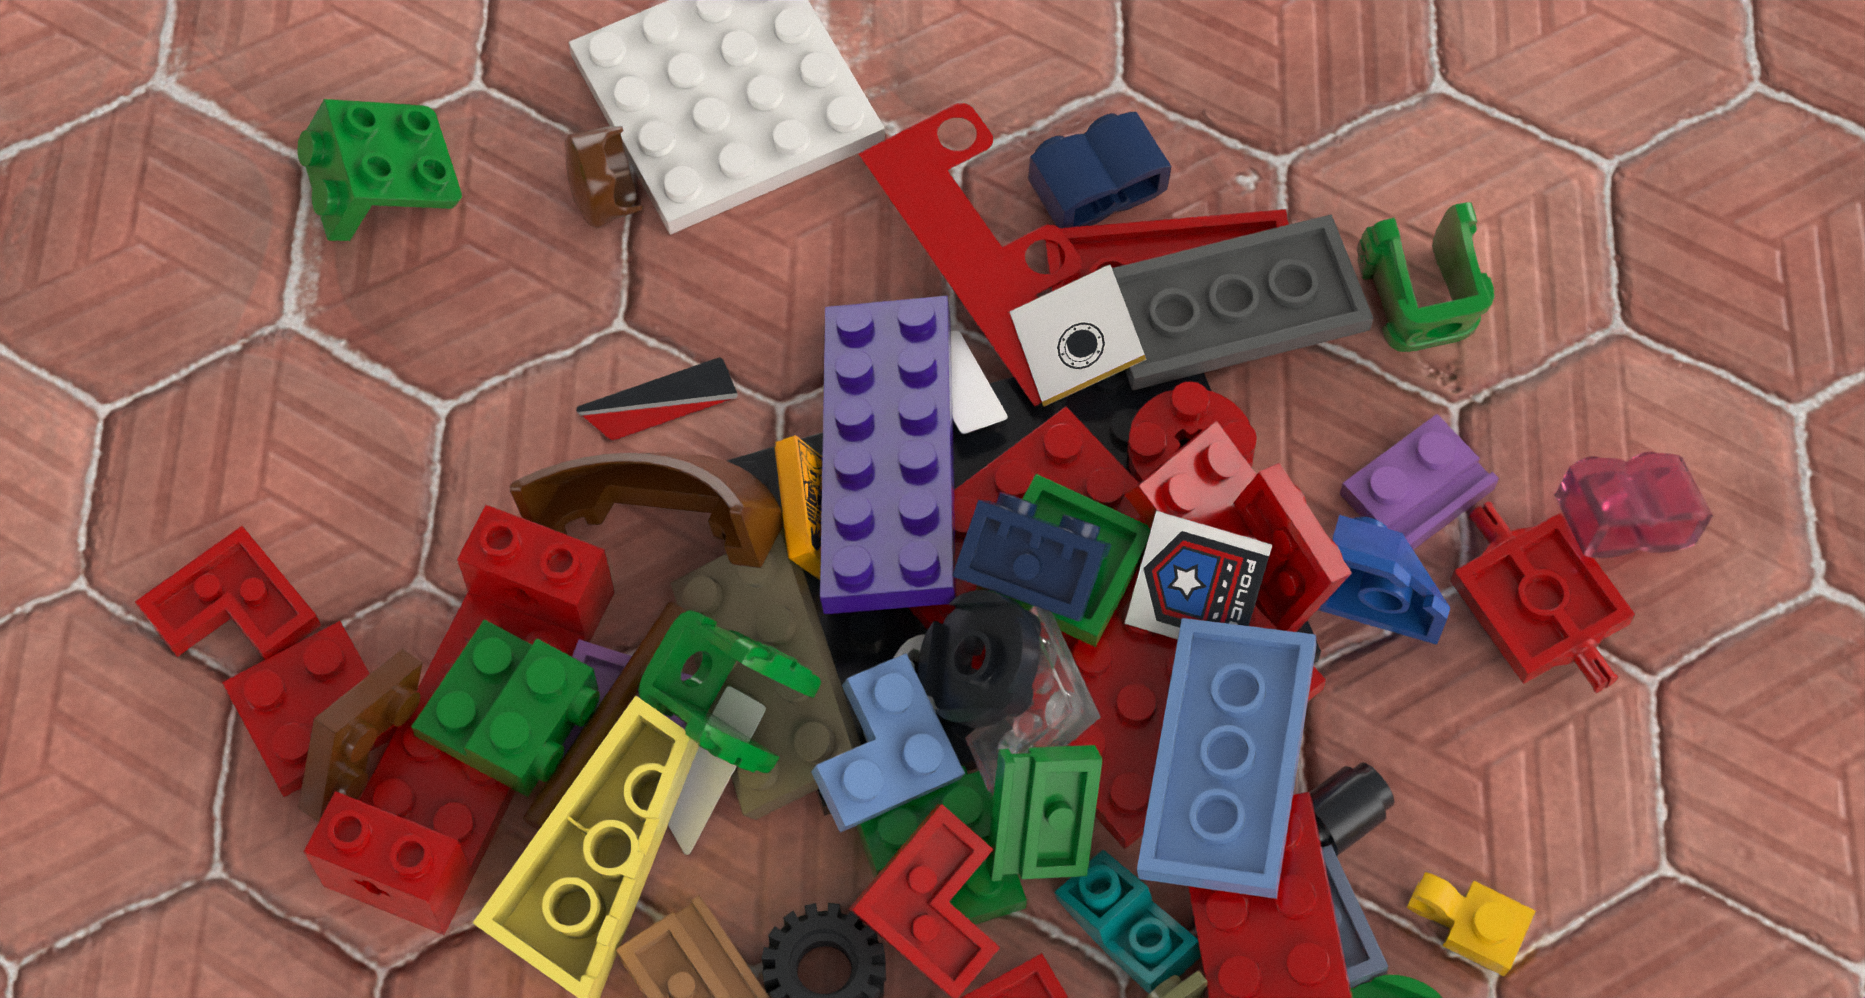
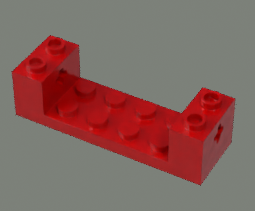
(425, 813)

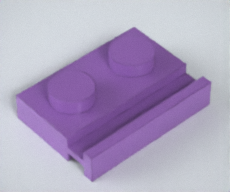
(1420, 482)

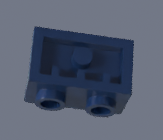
(1032, 557)

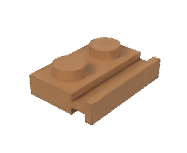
(688, 958)

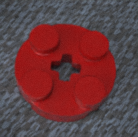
(1182, 416)

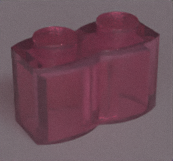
(1632, 505)

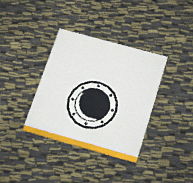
(1077, 335)

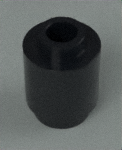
(1350, 805)

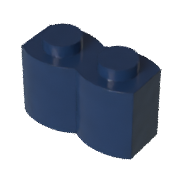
(1098, 171)

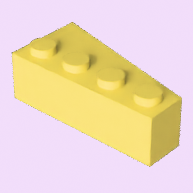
(589, 861)

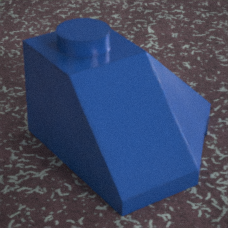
(1386, 582)

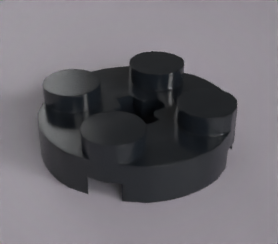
(1008, 670)

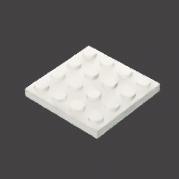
(724, 100)

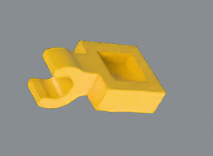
(1481, 923)

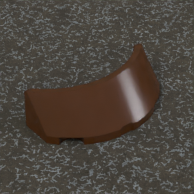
(589, 486)

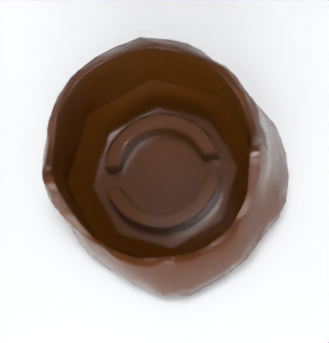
(600, 175)

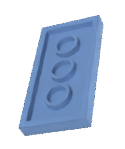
(1227, 758)

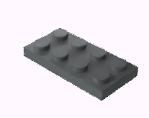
(1241, 300)

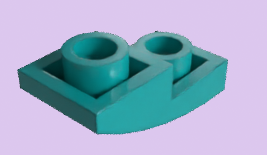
(1127, 924)

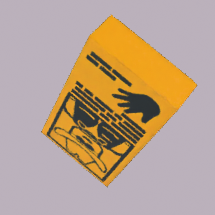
(801, 501)

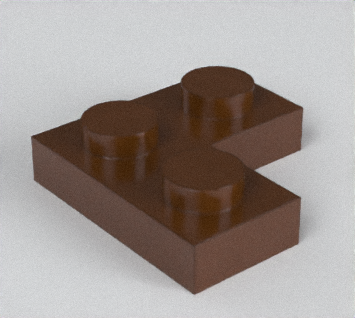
(350, 727)

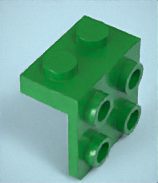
(375, 157)

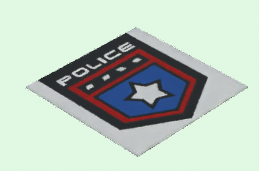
(1196, 576)

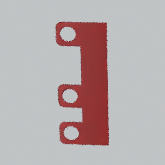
(980, 271)

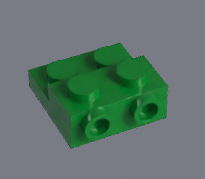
(509, 707)
(970, 802)

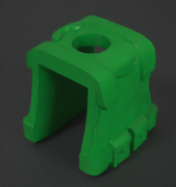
(1439, 324)
(692, 698)

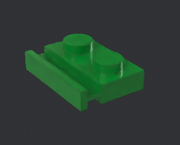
(1044, 812)

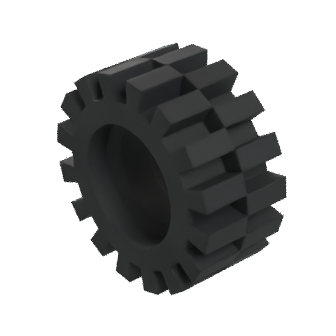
(817, 930)

